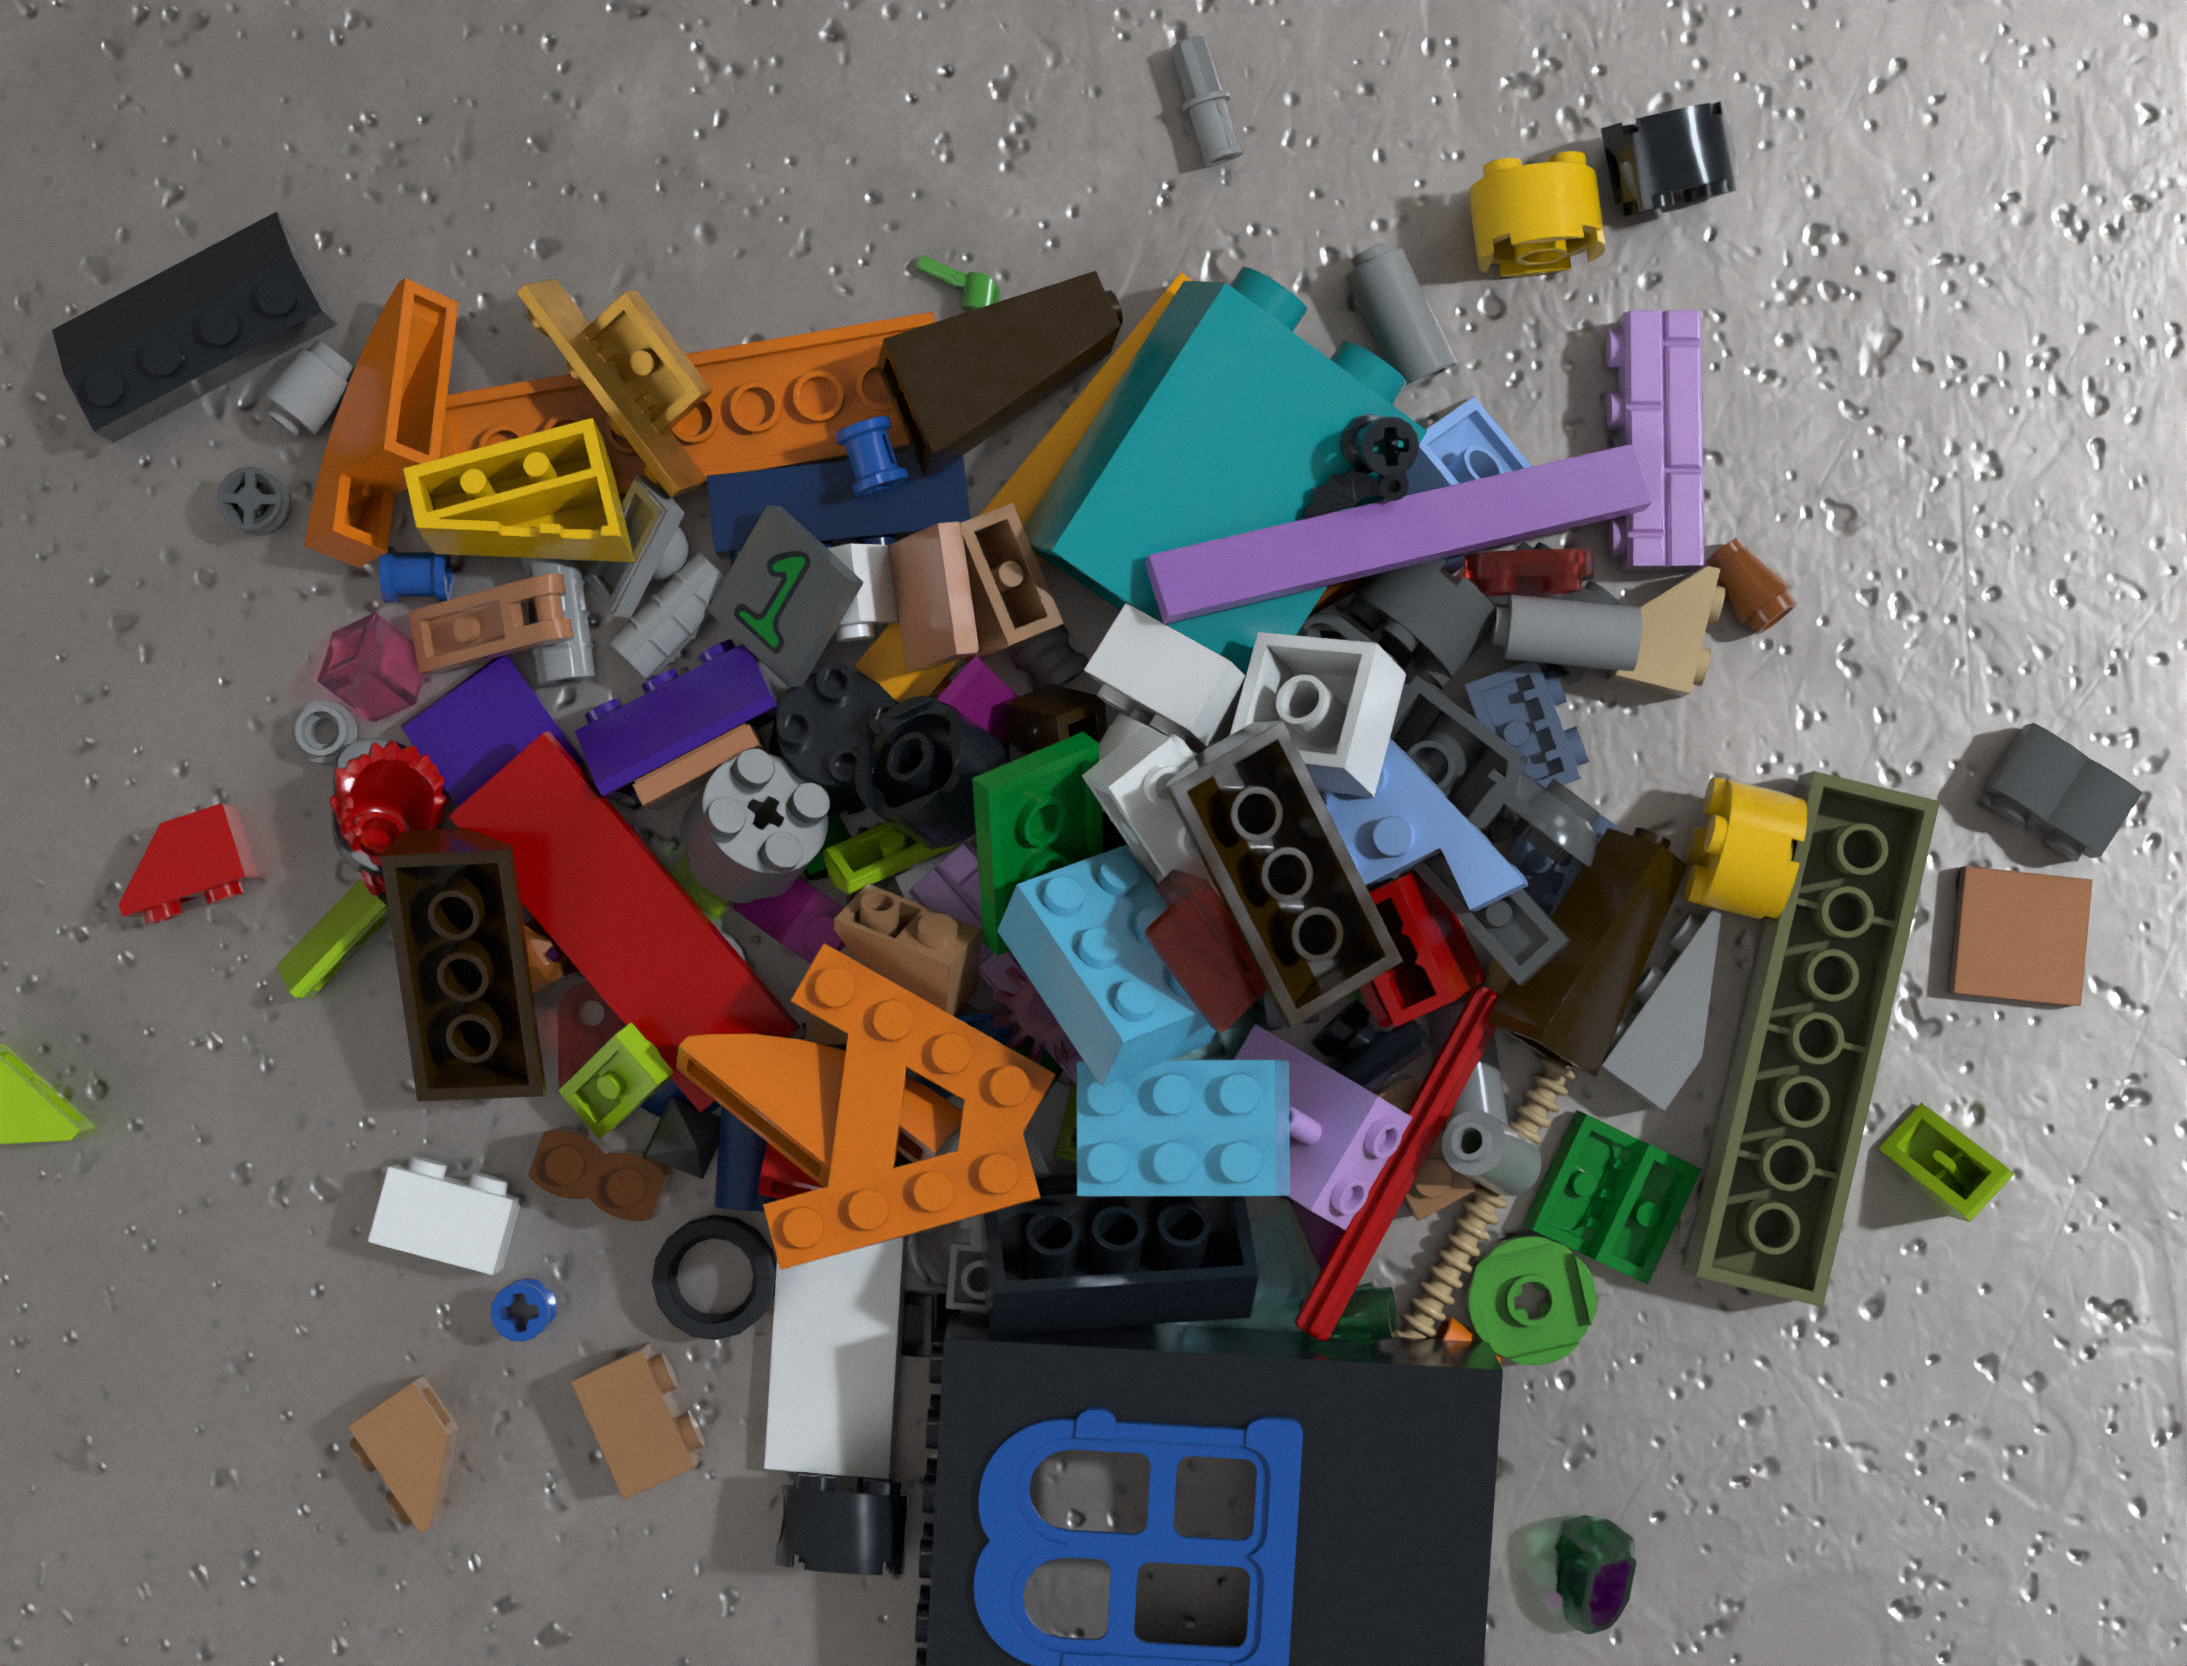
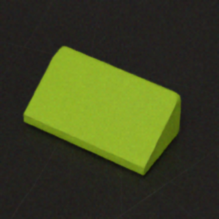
(874, 857)
(333, 941)

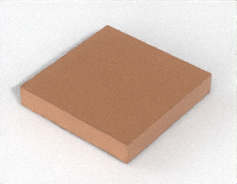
(933, 597)
(695, 767)
(2020, 936)

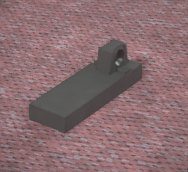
(1510, 928)

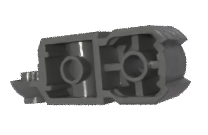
(1477, 766)

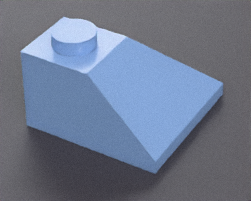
(1459, 450)

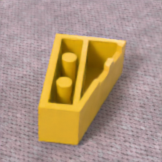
(524, 499)

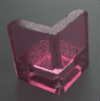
(372, 668)

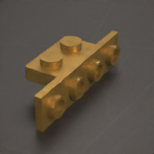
(631, 372)

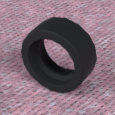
(674, 1304)

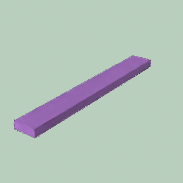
(1396, 533)

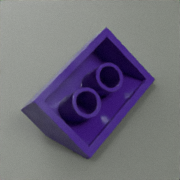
(675, 717)

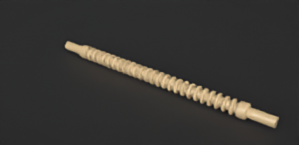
(1481, 1210)

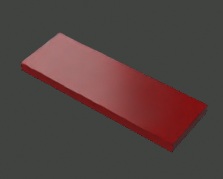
(618, 909)

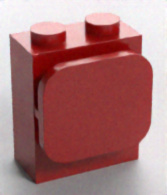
(1434, 952)

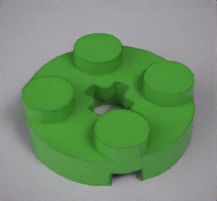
(1562, 1319)

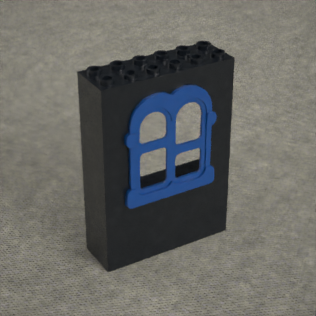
(1363, 1504)

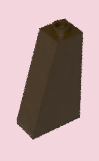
(994, 363)
(1612, 924)

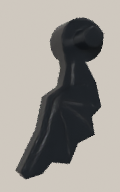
(1348, 489)

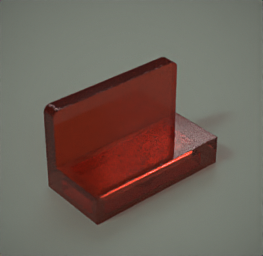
(1204, 950)

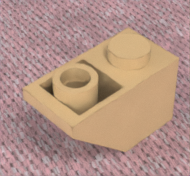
(1673, 636)

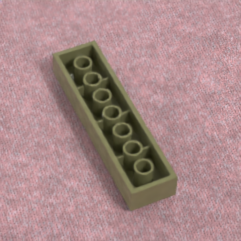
(1812, 1042)

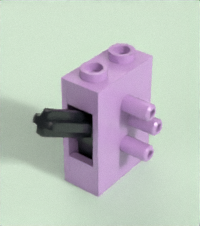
(1336, 1124)

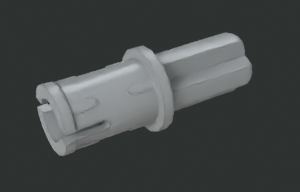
(1205, 101)

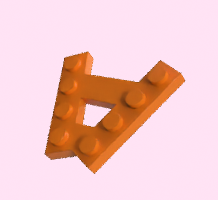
(865, 1194)

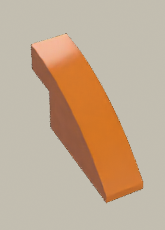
(384, 424)
(792, 1096)

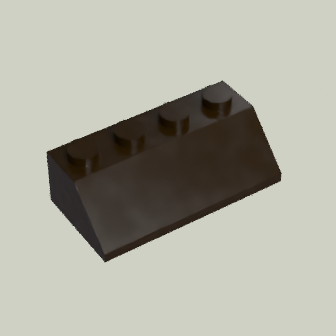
(1282, 870)
(463, 966)

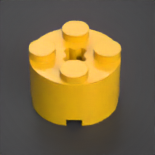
(1536, 215)
(1745, 849)

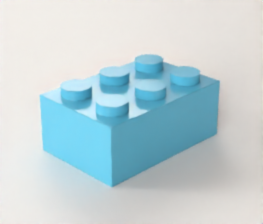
(1094, 968)
(1186, 1130)

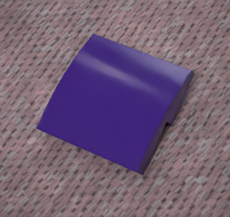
(482, 727)

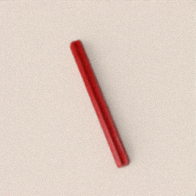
(1429, 1113)

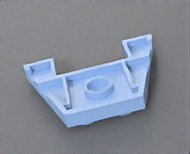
(1412, 823)

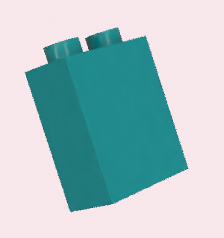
(1209, 440)

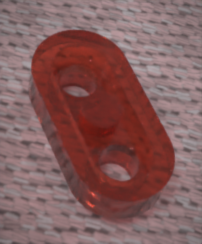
(1557, 569)
(576, 1037)

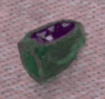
(1593, 1572)

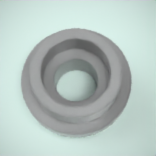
(307, 721)

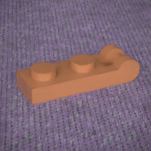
(489, 624)

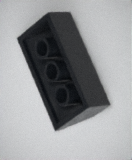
(191, 329)
(1115, 1260)

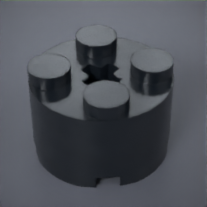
(924, 770)

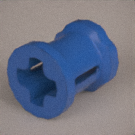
(871, 456)
(415, 575)
(512, 1325)

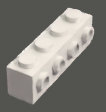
(1134, 796)

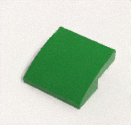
(1612, 1197)

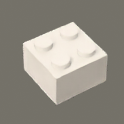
(1166, 680)
(1333, 700)

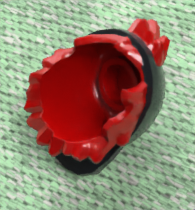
(377, 796)

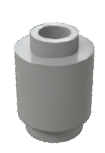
(309, 389)

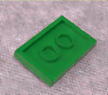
(1032, 822)

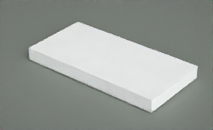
(837, 1363)

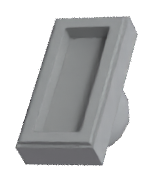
(656, 544)

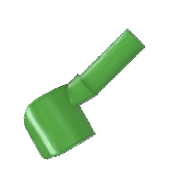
(978, 287)

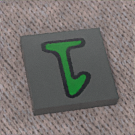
(785, 596)

